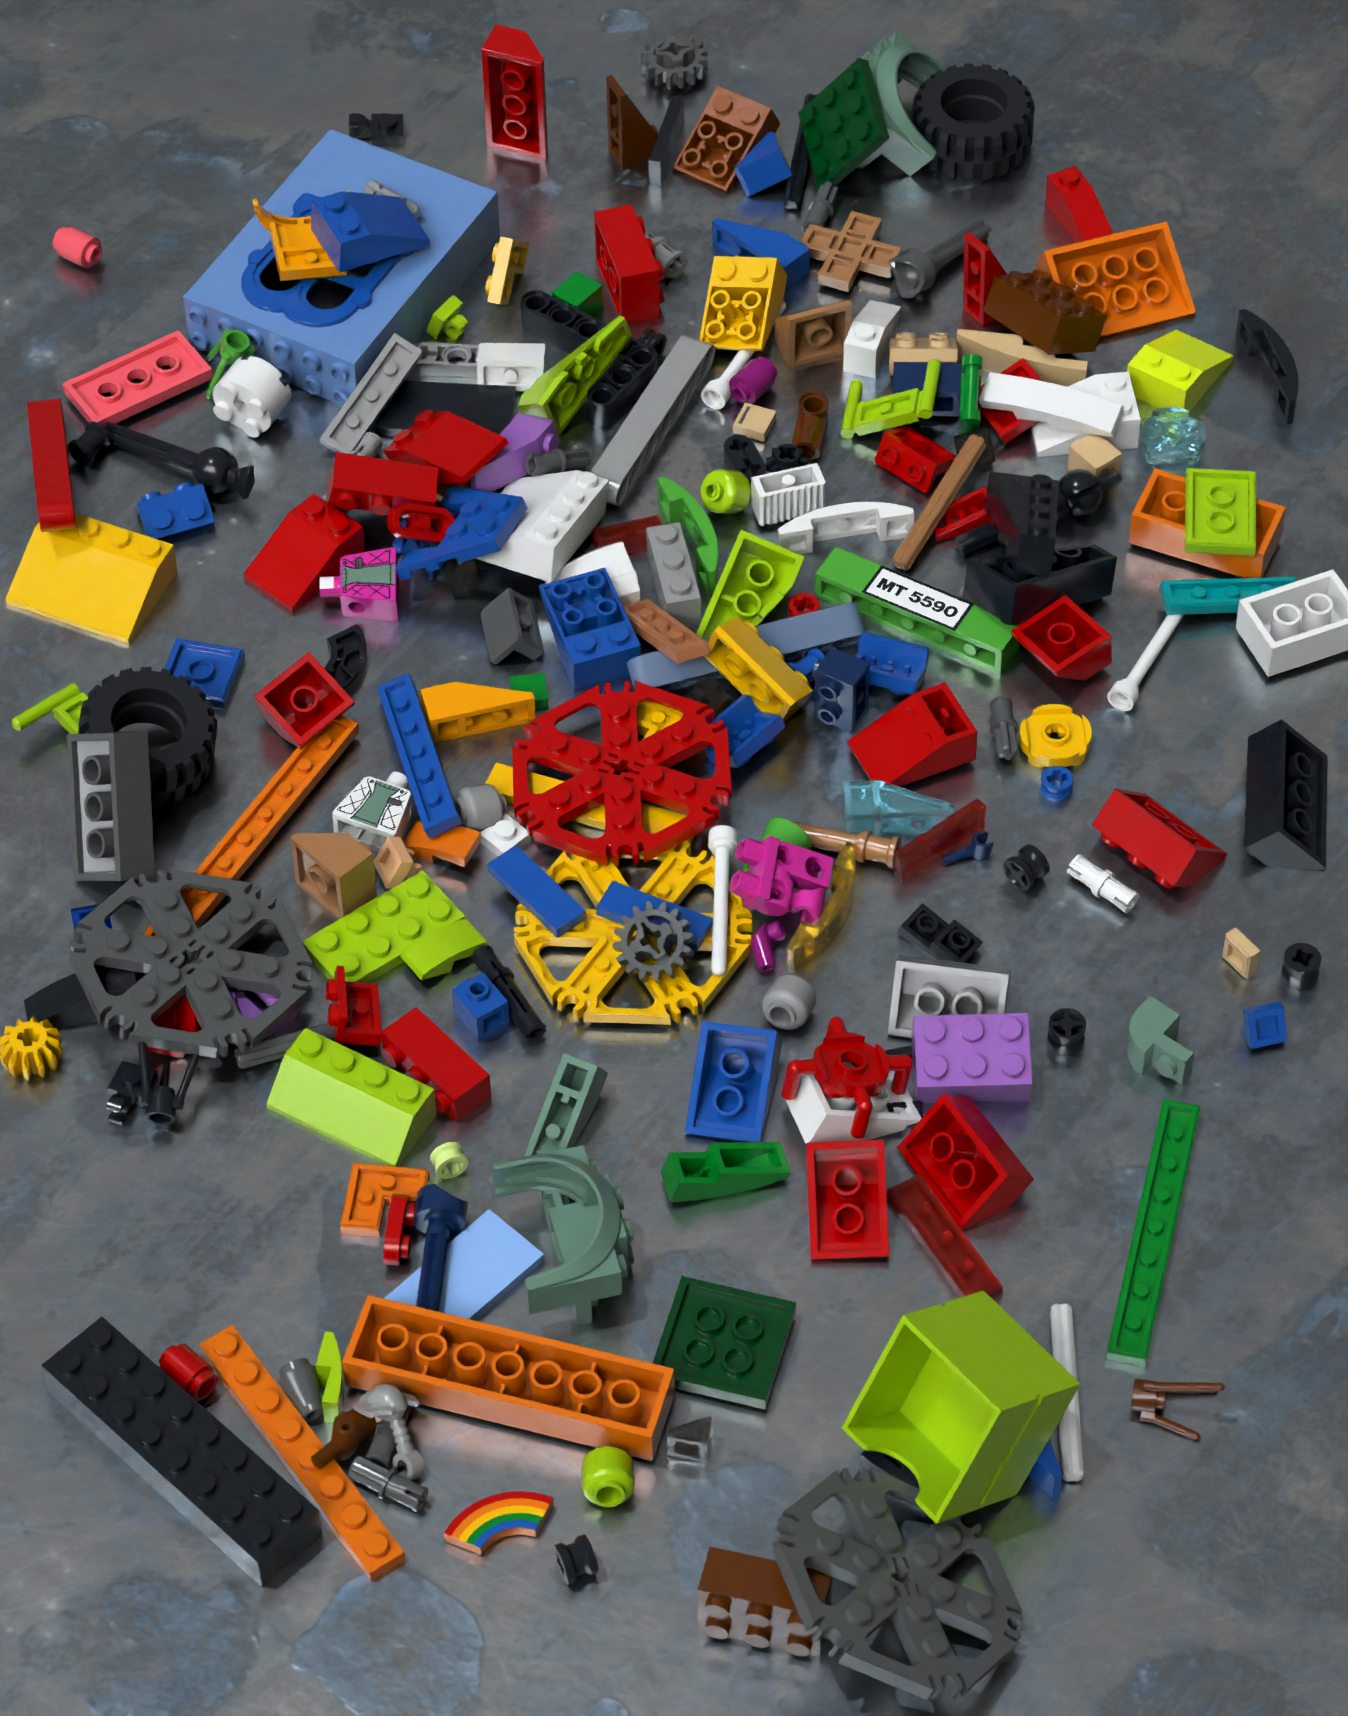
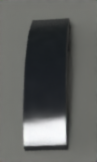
(1262, 339)

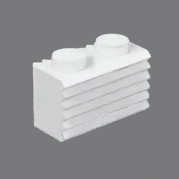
(787, 493)

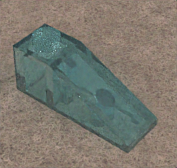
(889, 809)

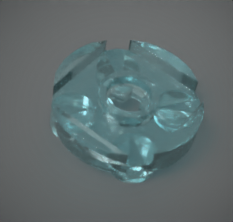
(1160, 449)

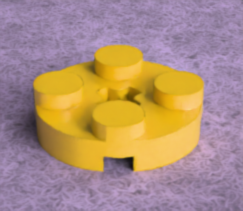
(1050, 752)

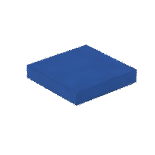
(208, 667)

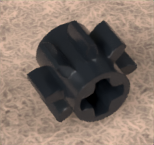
(785, 457)

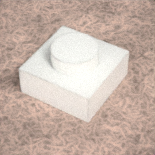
(504, 836)

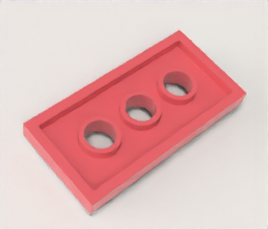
(143, 364)

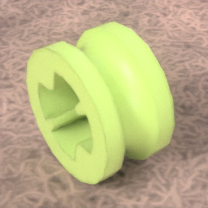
(449, 1160)

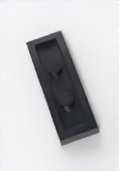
(666, 141)

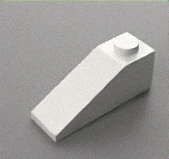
(870, 338)

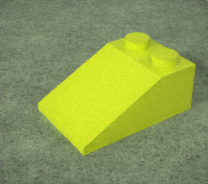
(1176, 370)

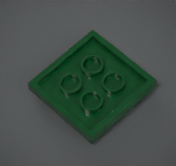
(843, 124)
(725, 1341)

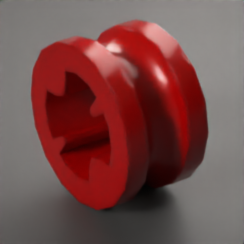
(801, 601)

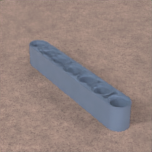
(792, 636)

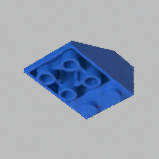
(590, 628)

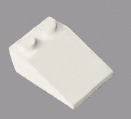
(1110, 386)
(831, 1119)

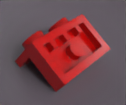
(913, 457)

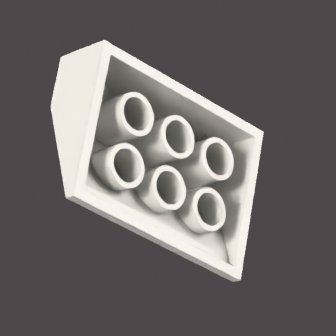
(557, 521)

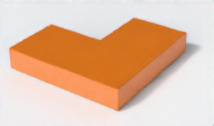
(371, 1190)

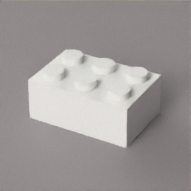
(1296, 622)

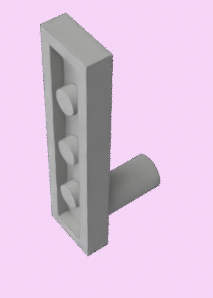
(371, 395)

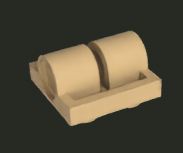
(912, 349)

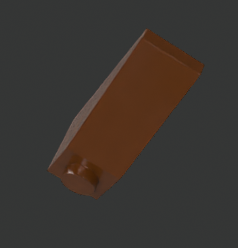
(628, 131)

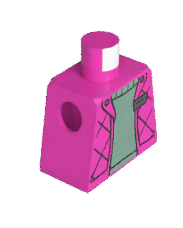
(366, 585)

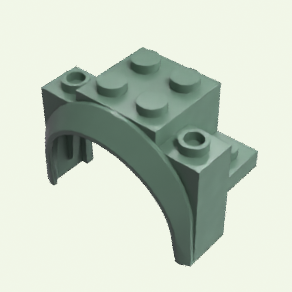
(890, 63)
(587, 1234)

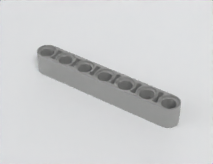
(653, 416)

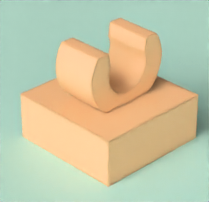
(395, 862)

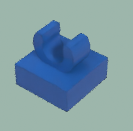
(1265, 1025)

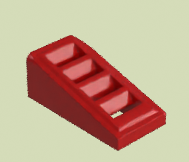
(970, 503)

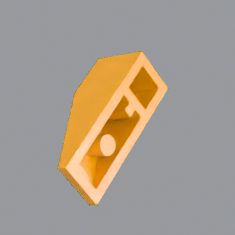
(471, 709)

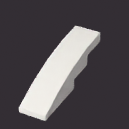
(1051, 403)

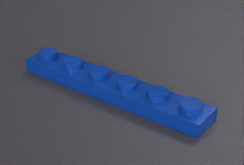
(419, 755)

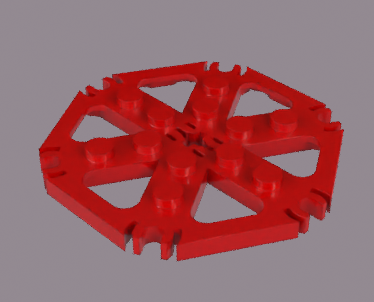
(622, 794)

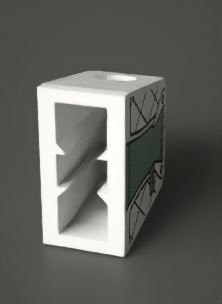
(376, 810)

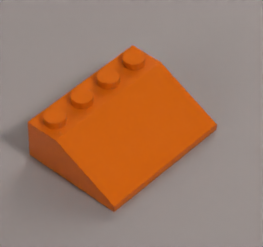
(1127, 275)

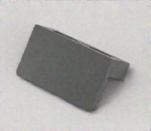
(511, 625)

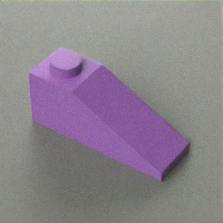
(525, 436)

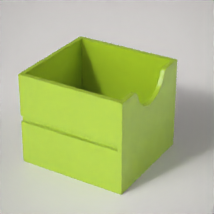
(962, 1404)

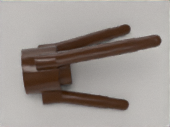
(1152, 1395)

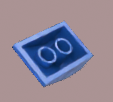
(364, 228)
(733, 1082)

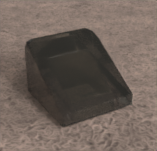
(691, 1440)

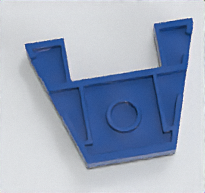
(480, 529)

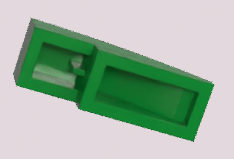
(723, 1170)

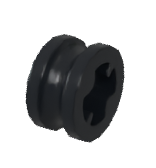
(656, 341)

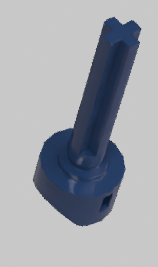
(439, 1217)

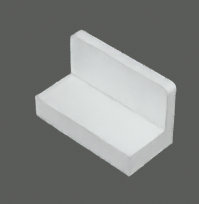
(510, 364)

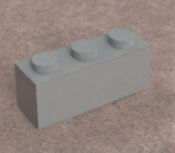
(673, 573)

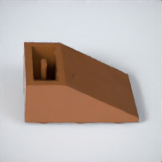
(723, 137)

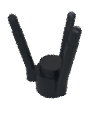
(162, 1101)

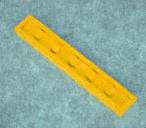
(653, 817)

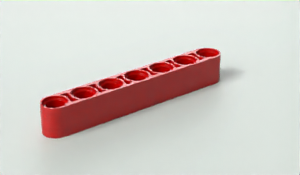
(51, 465)

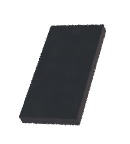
(482, 404)

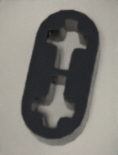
(751, 460)

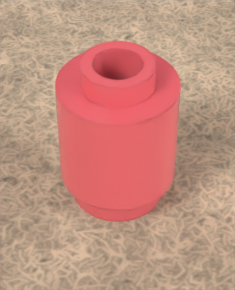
(77, 246)

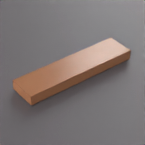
(665, 632)

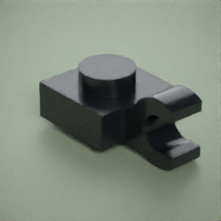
(382, 128)
(126, 1091)

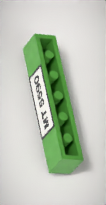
(916, 609)

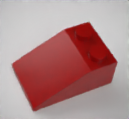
(447, 443)
(303, 550)
(847, 1199)

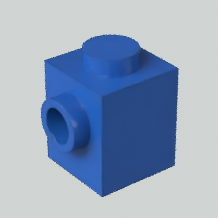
(480, 1006)

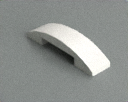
(846, 520)

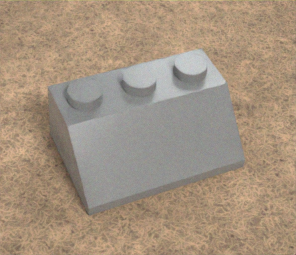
(944, 988)

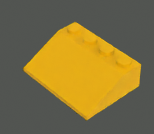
(93, 577)

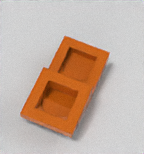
(452, 845)

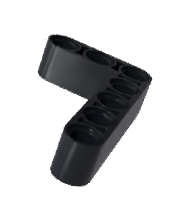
(570, 328)

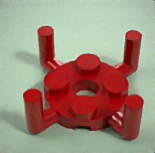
(840, 1080)

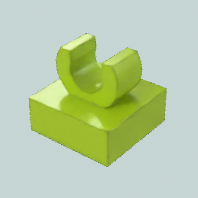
(448, 320)

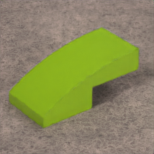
(439, 949)
(331, 1377)

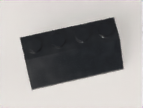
(1286, 799)

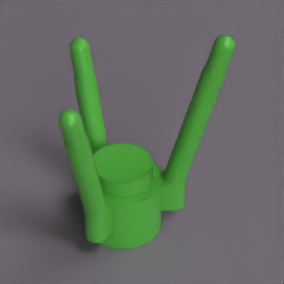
(231, 347)

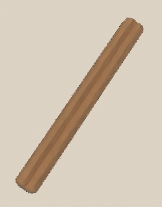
(939, 502)

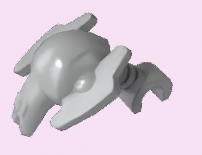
(390, 1405)

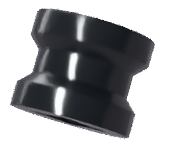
(1026, 867)
(1294, 972)
(1073, 1025)
(575, 1559)

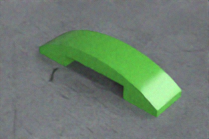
(681, 506)

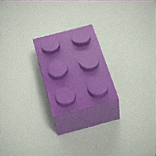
(972, 1057)

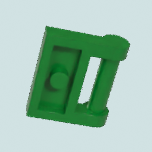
(970, 390)

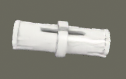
(1103, 883)

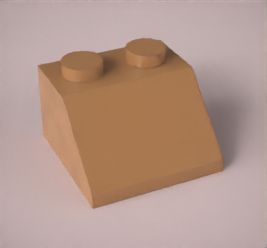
(813, 333)
(334, 870)

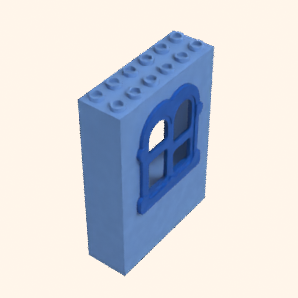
(335, 347)

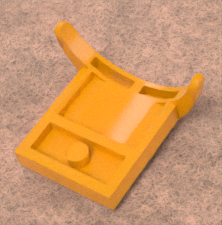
(295, 246)

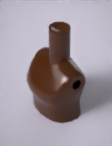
(348, 1433)

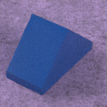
(763, 166)

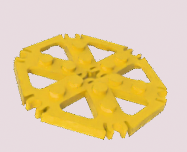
(600, 968)

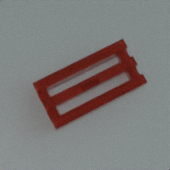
(633, 540)

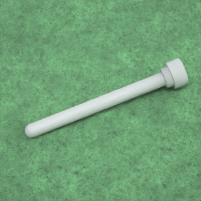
(717, 391)
(1126, 692)
(722, 843)

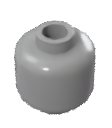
(480, 806)
(789, 1002)

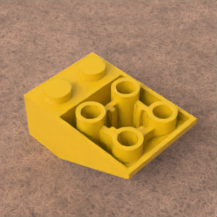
(742, 302)

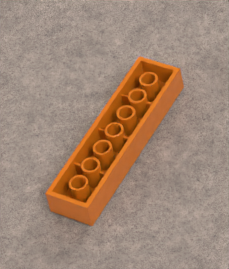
(510, 1377)

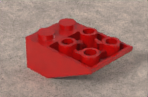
(916, 738)

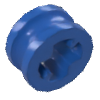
(1056, 793)

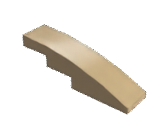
(1004, 350)

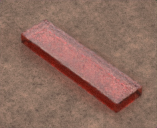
(943, 1238)

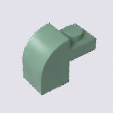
(1153, 1044)

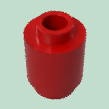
(189, 1370)

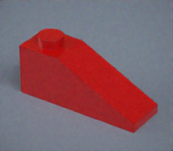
(1076, 205)
(979, 271)

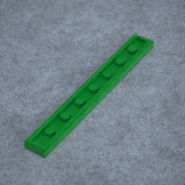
(1153, 1233)

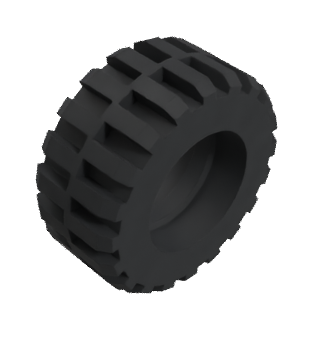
(975, 95)
(166, 702)

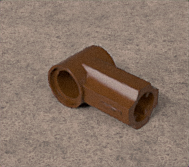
(811, 423)

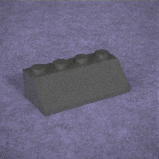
(110, 806)

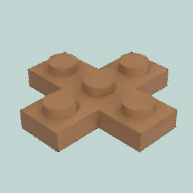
(850, 250)

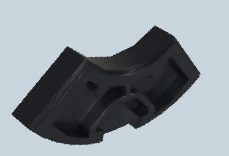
(347, 658)

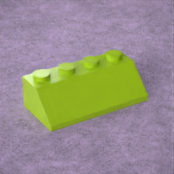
(351, 1098)

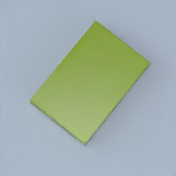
(1220, 511)

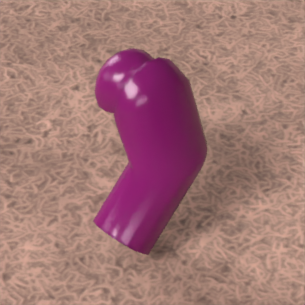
(764, 941)

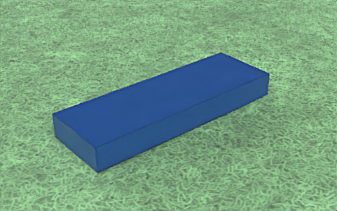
(536, 891)
(620, 899)

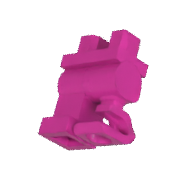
(774, 872)

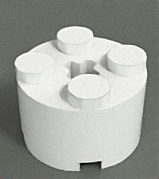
(251, 395)

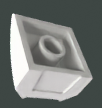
(617, 564)

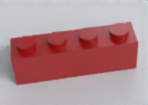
(514, 93)

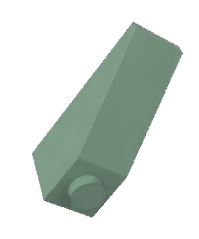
(567, 1105)

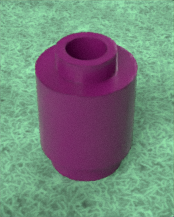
(753, 380)

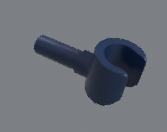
(977, 849)

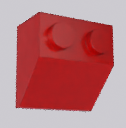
(1066, 640)
(302, 701)

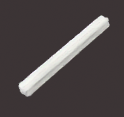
(1069, 1425)

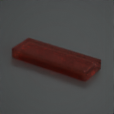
(939, 840)

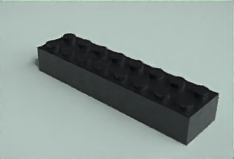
(182, 1451)

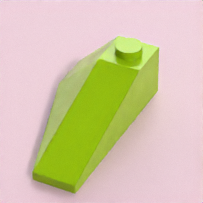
(565, 386)
(751, 582)

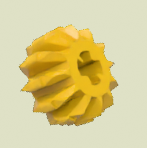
(30, 1048)

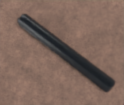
(799, 168)

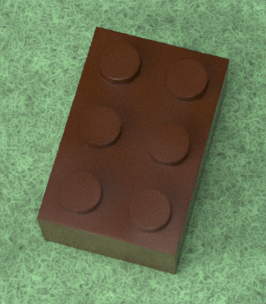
(1045, 312)
(750, 1602)

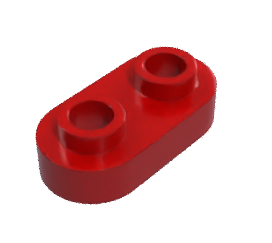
(419, 521)
(396, 1241)

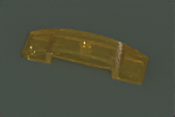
(813, 939)

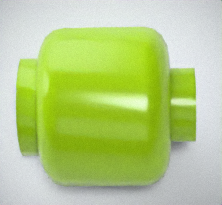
(725, 491)
(607, 1476)

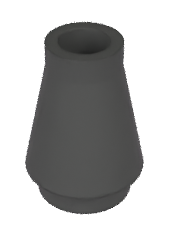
(302, 1387)

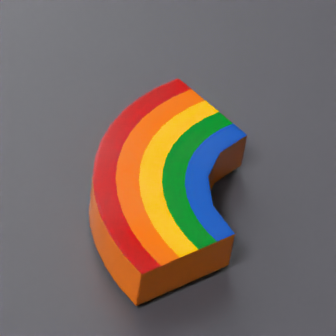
(499, 1517)

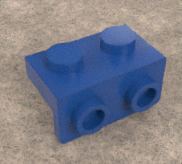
(175, 512)
(893, 662)
(746, 730)

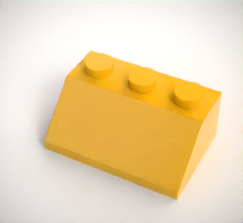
(757, 669)

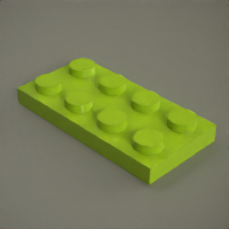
(376, 934)

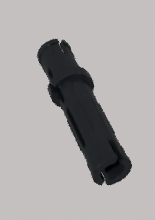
(503, 979)

